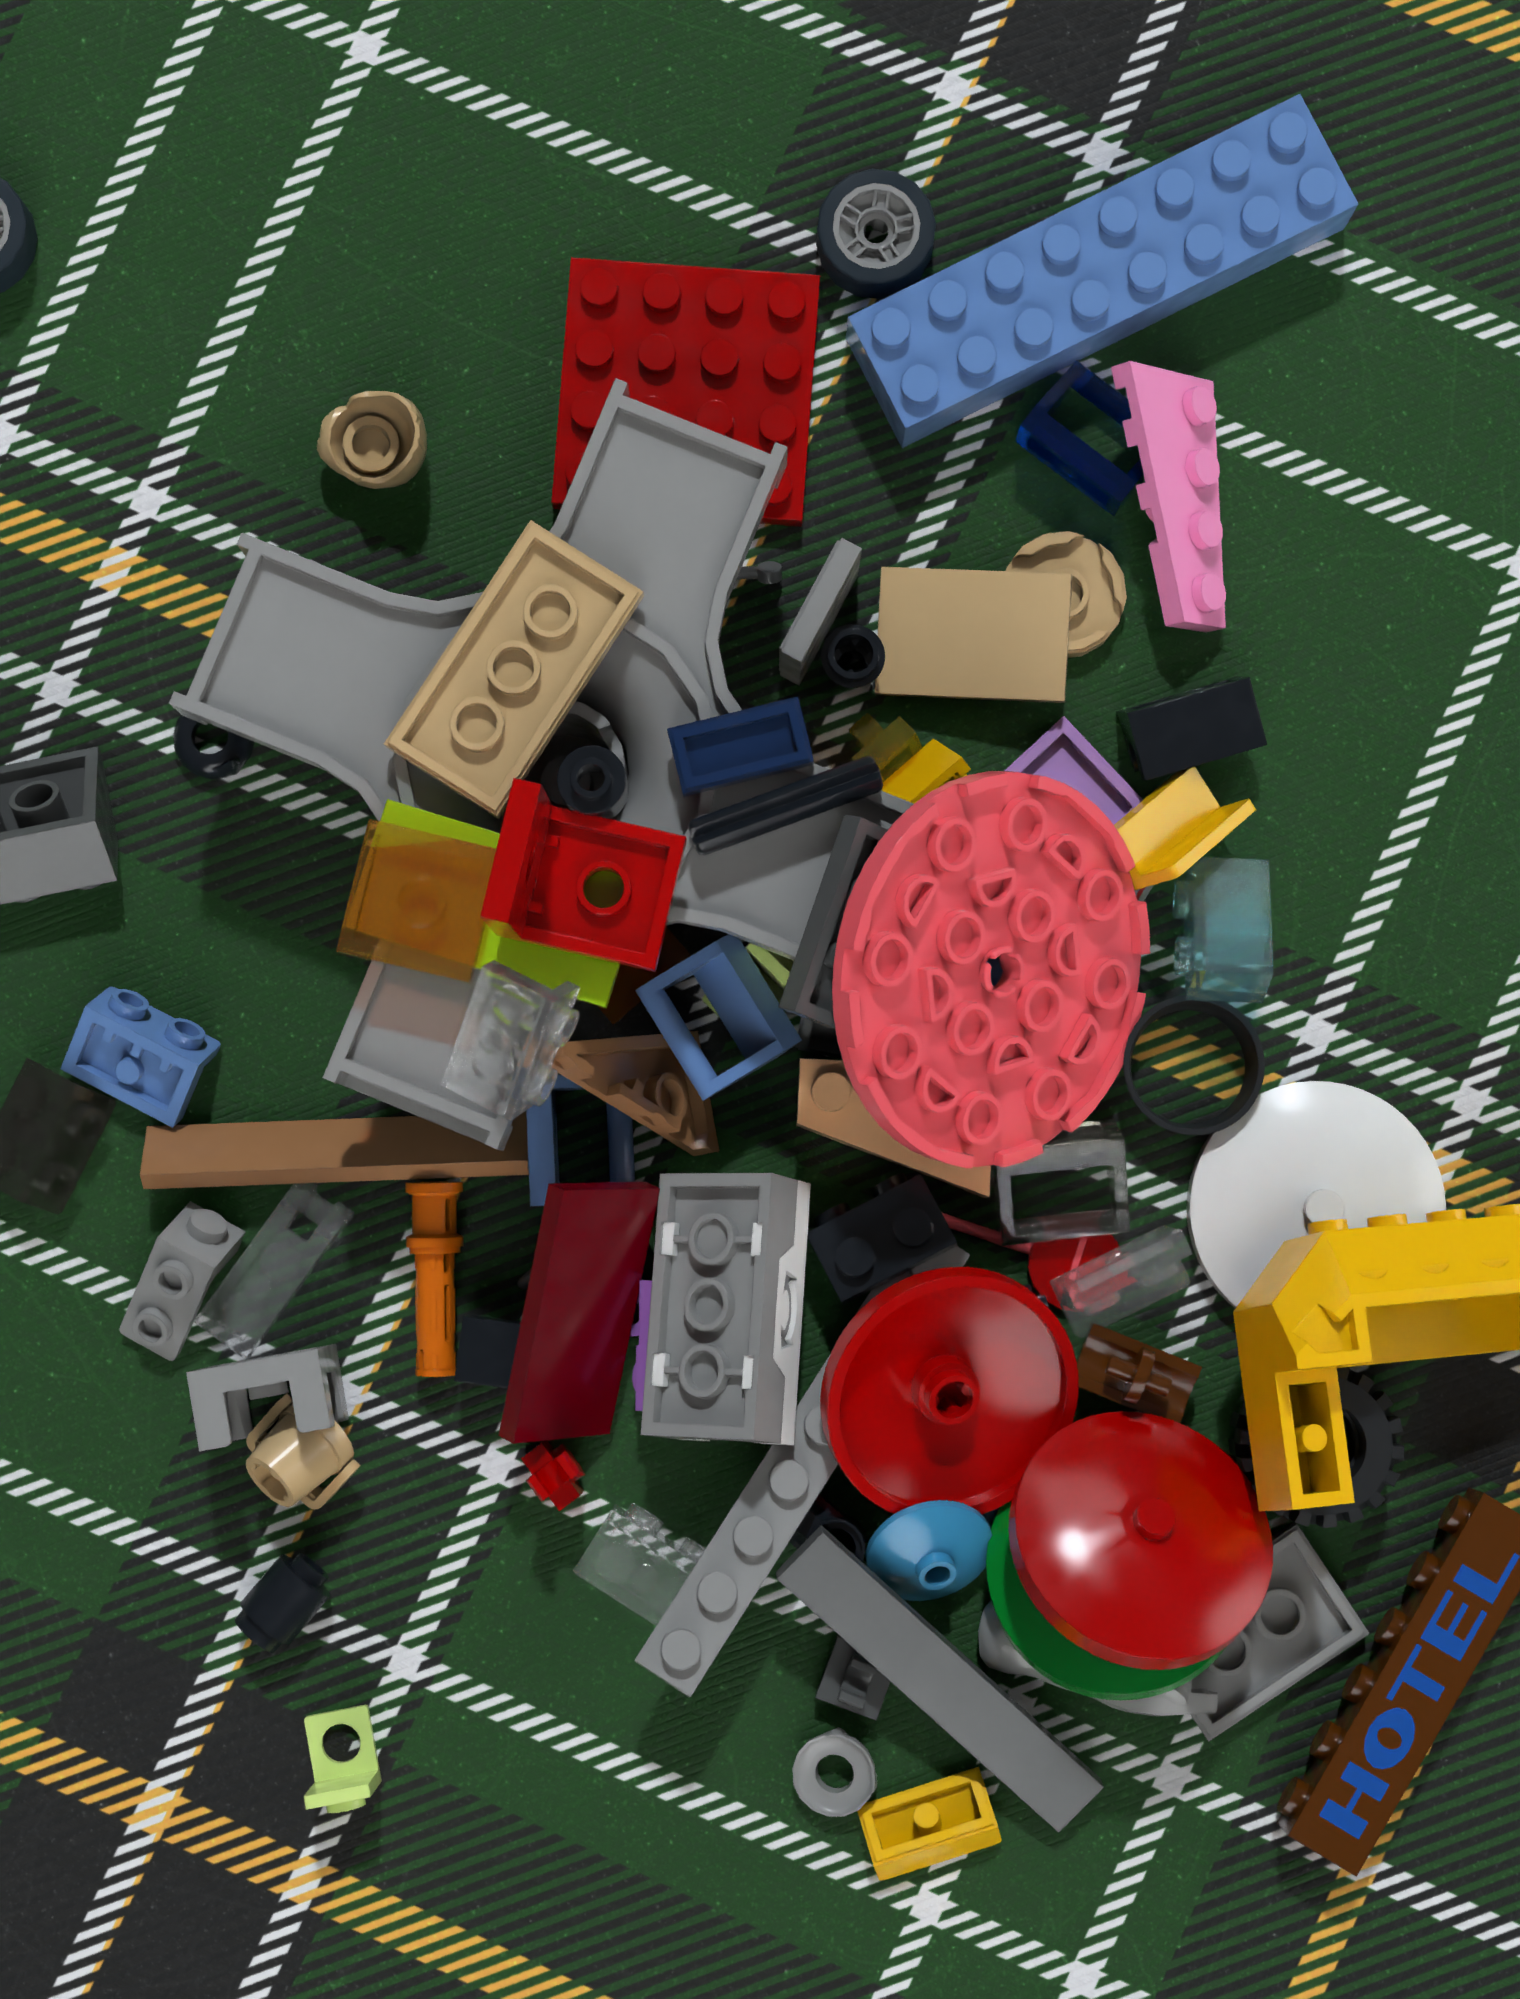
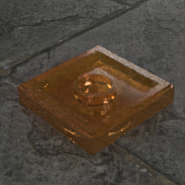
(417, 901)

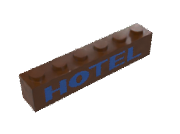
(1408, 1684)

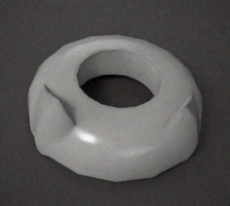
(824, 1798)

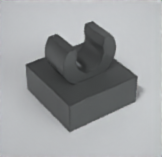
(852, 1681)

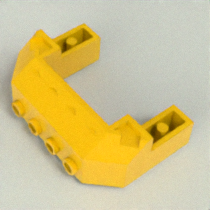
(1362, 1302)

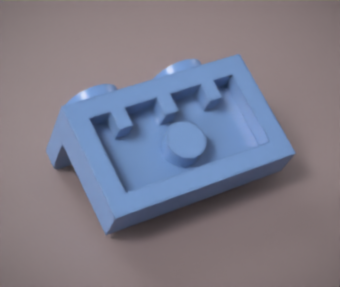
(139, 1054)

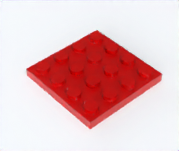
(698, 345)

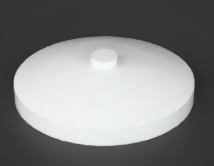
(1297, 1161)

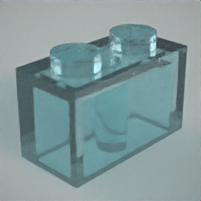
(1225, 930)

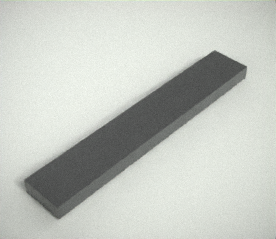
(939, 1678)

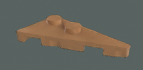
(646, 1084)

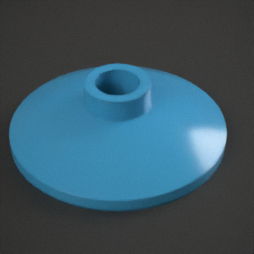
(929, 1549)

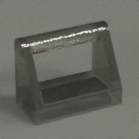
(1087, 1146)

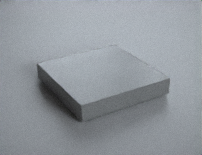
(819, 610)

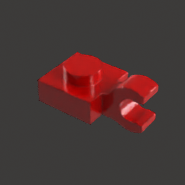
(554, 1474)

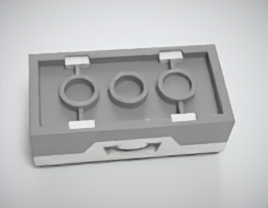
(726, 1307)

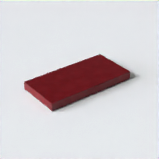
(578, 1310)

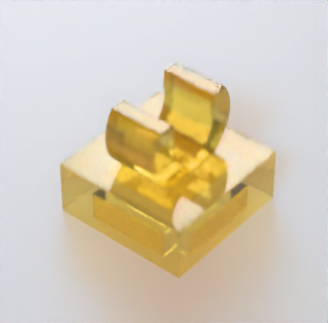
(887, 746)

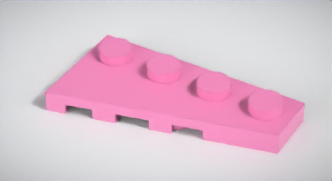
(1180, 493)

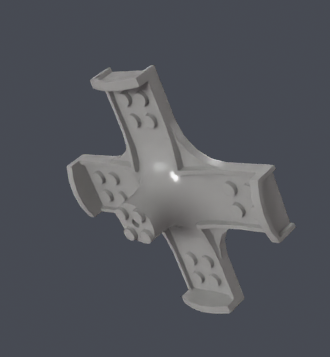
(334, 663)

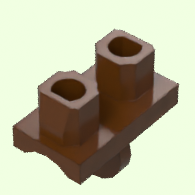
(1135, 1373)

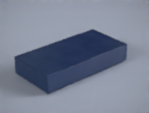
(740, 746)

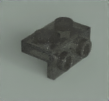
(48, 1135)

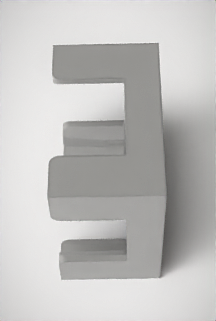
(222, 1400)

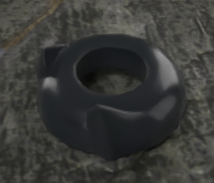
(210, 766)

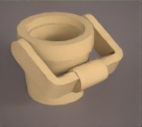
(294, 1463)

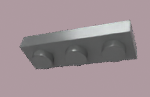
(810, 979)

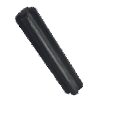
(785, 805)

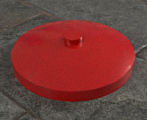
(947, 1389)
(1140, 1540)

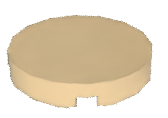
(1097, 584)

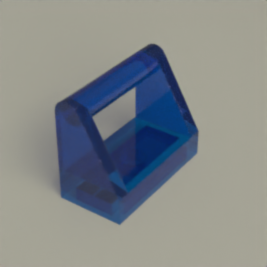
(1068, 453)

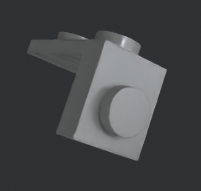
(178, 1278)

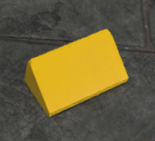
(929, 1824)

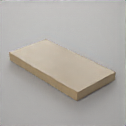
(514, 668)

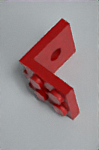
(543, 872)

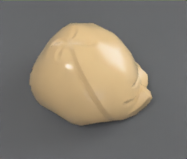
(374, 439)

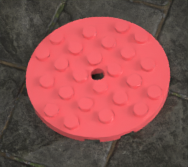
(924, 1035)

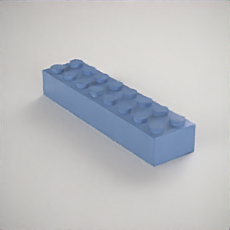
(1100, 270)

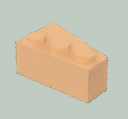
(834, 1110)

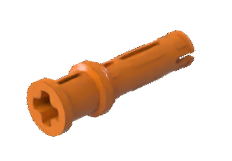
(434, 1244)

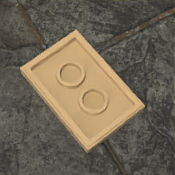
(974, 634)

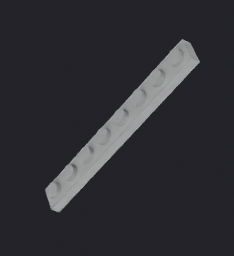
(751, 1538)

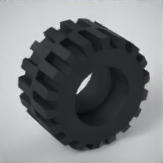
(1370, 1450)

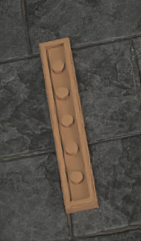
(322, 1152)

